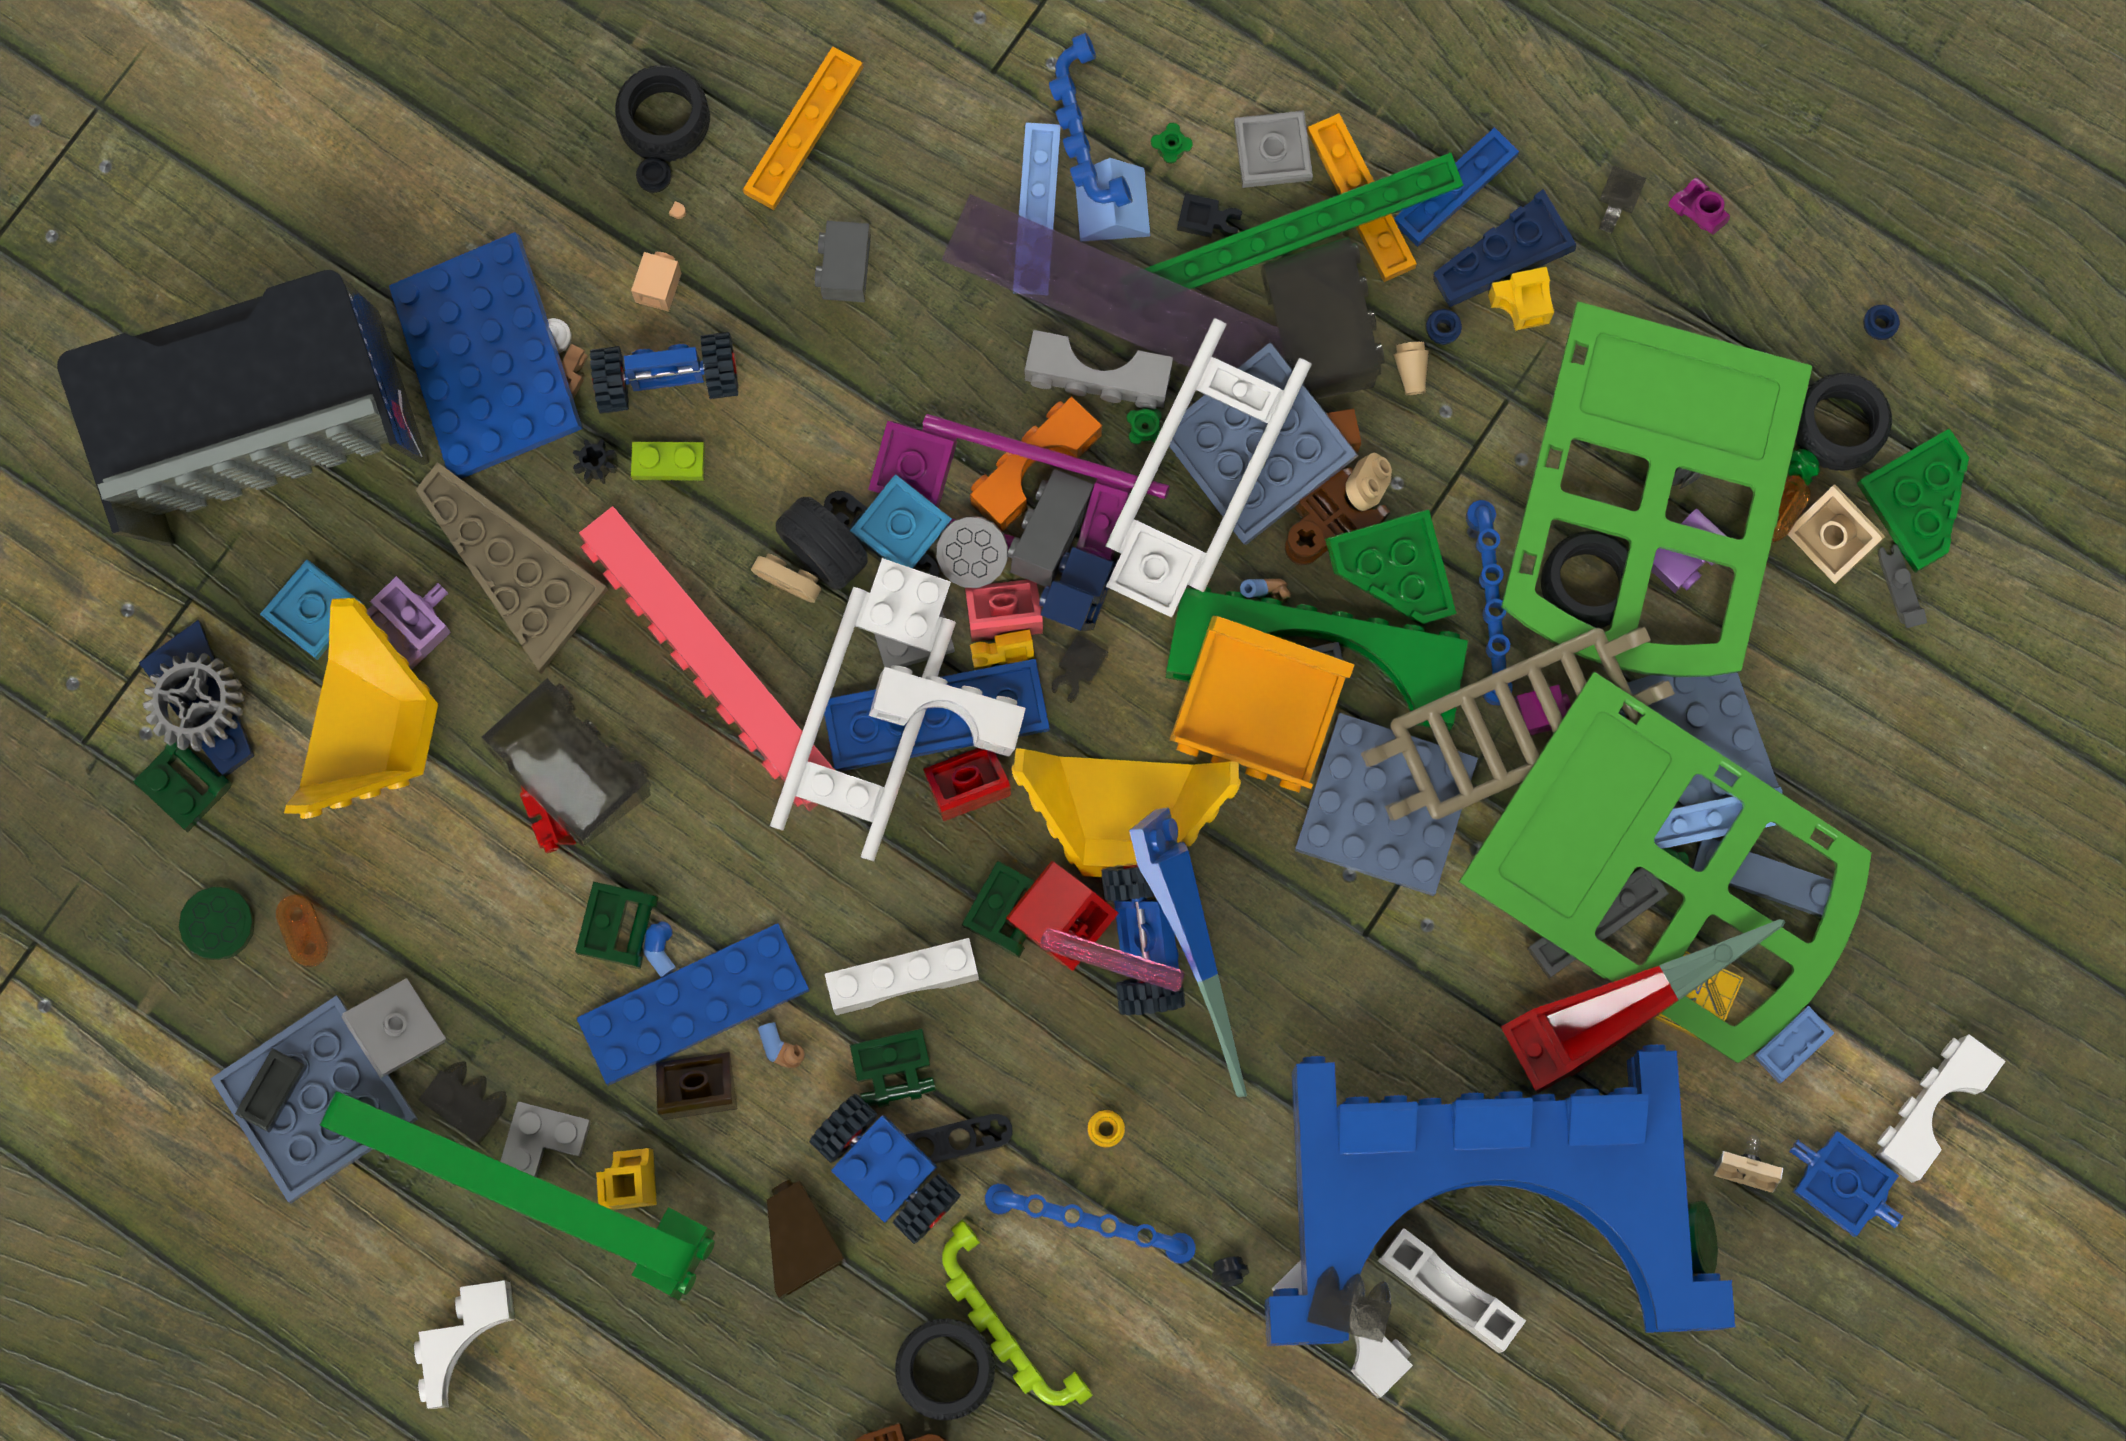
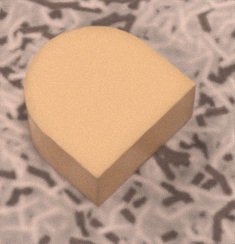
(677, 211)

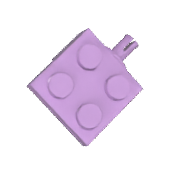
(409, 619)

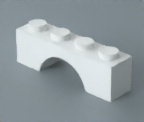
(991, 721)
(902, 974)
(1911, 1144)
(1451, 1292)
(1375, 1363)

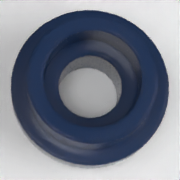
(1885, 313)
(1447, 317)

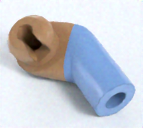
(1264, 588)
(777, 1050)

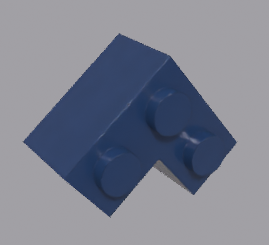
(1081, 590)

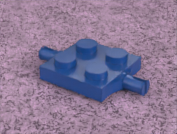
(1845, 1183)

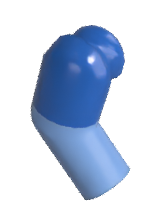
(654, 948)

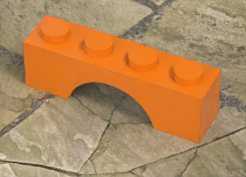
(1066, 431)

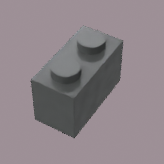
(844, 261)

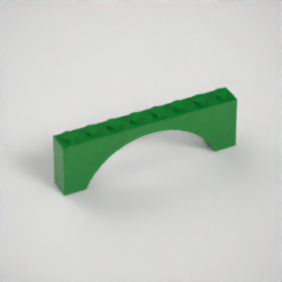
(1415, 661)

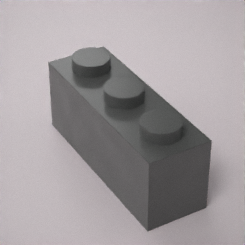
(1050, 527)

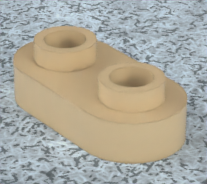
(1368, 481)
(799, 584)

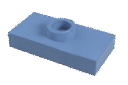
(1794, 1044)

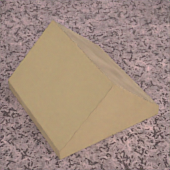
(1835, 534)

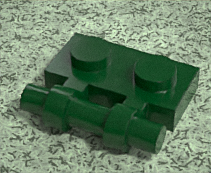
(889, 1057)

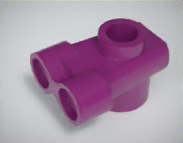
(1701, 206)

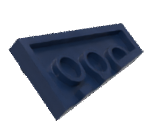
(1519, 244)
(227, 753)

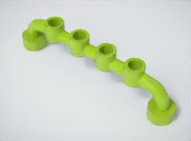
(1005, 1346)

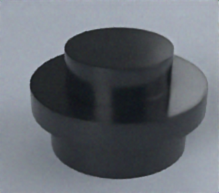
(653, 175)
(1230, 1271)

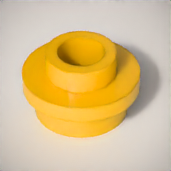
(1106, 1116)

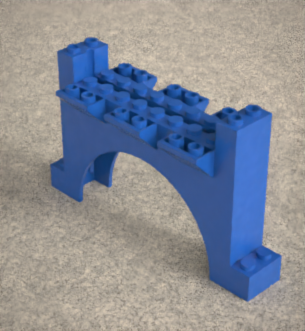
(1599, 1155)

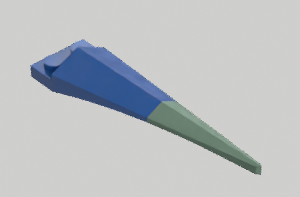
(1172, 880)

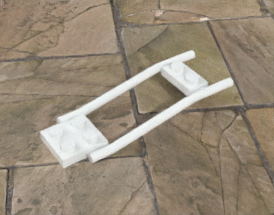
(1155, 565)
(901, 608)

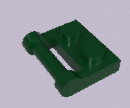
(174, 793)
(994, 904)
(604, 922)

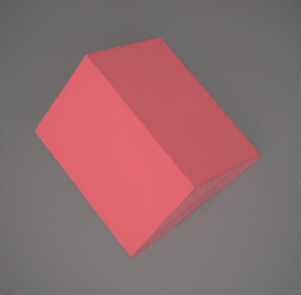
(1003, 609)

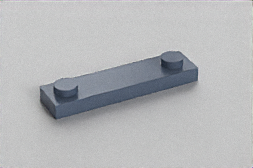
(1773, 880)

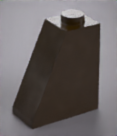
(798, 1239)

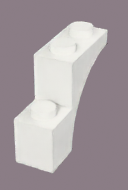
(439, 1349)

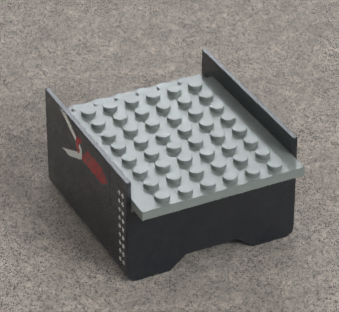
(236, 401)

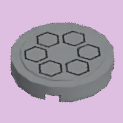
(972, 552)

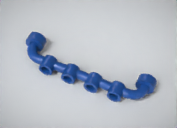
(1071, 117)
(1481, 518)
(1178, 1247)

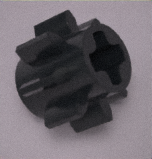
(590, 451)

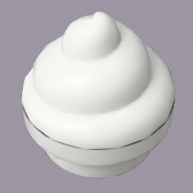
(561, 334)

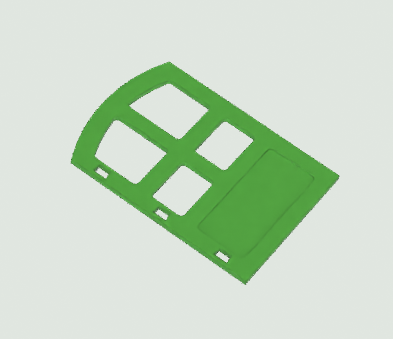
(1678, 406)
(1593, 818)

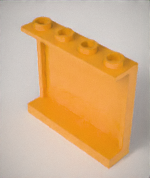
(1259, 703)

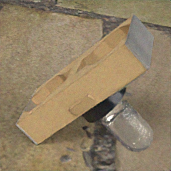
(1749, 1168)

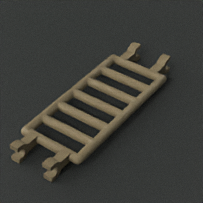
(1499, 682)

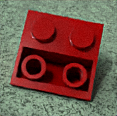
(1063, 905)

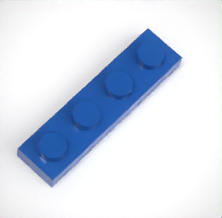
(1476, 170)

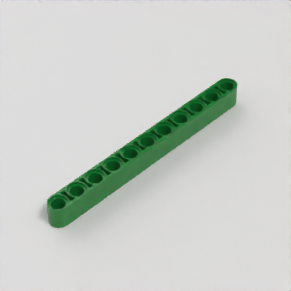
(509, 1187)

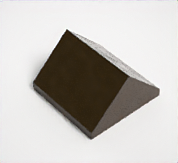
(695, 1086)

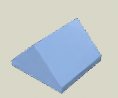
(1107, 220)

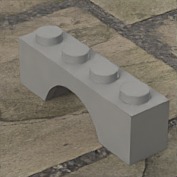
(1139, 381)

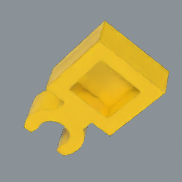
(1007, 649)

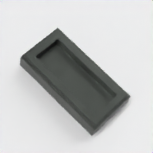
(270, 1090)

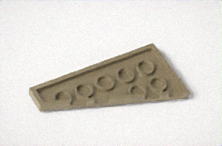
(524, 577)

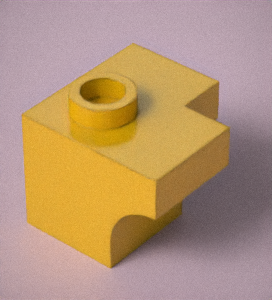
(1524, 298)
(628, 1181)

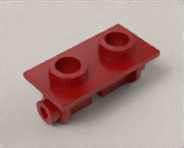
(547, 830)

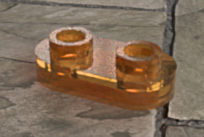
(1793, 501)
(301, 932)

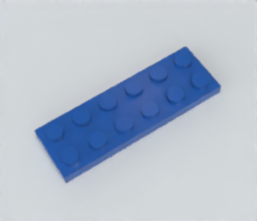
(868, 741)
(692, 1004)

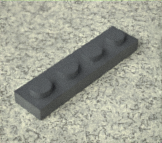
(1635, 897)

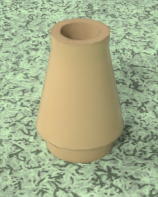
(1412, 366)

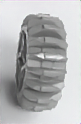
(197, 672)

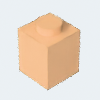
(656, 280)

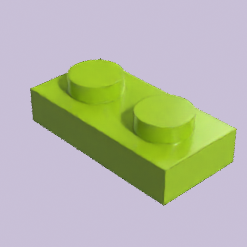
(667, 461)

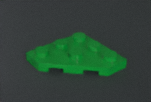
(1920, 497)
(1397, 565)

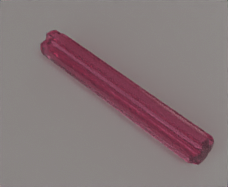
(1112, 959)

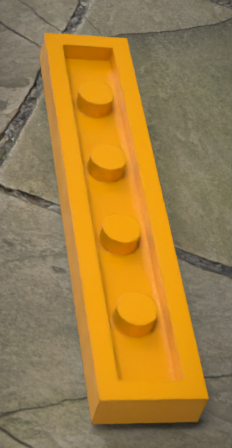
(803, 128)
(1349, 172)

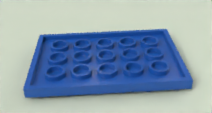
(485, 356)

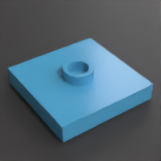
(901, 524)
(303, 608)

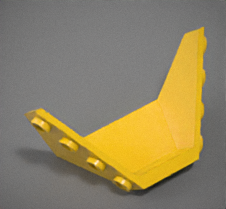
(369, 718)
(1099, 800)

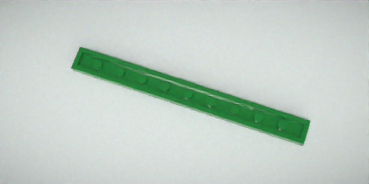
(1312, 224)

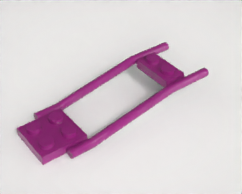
(926, 456)

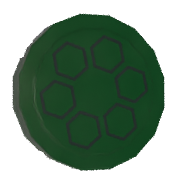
(216, 923)
(1702, 1238)

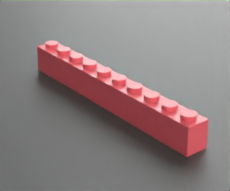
(696, 644)

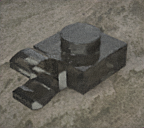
(1620, 194)

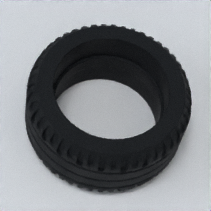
(658, 80)
(1863, 394)
(821, 542)
(1582, 543)
(909, 1350)

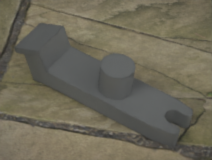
(1901, 587)

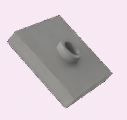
(1273, 149)
(393, 1028)

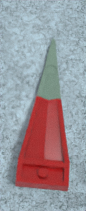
(1579, 1029)

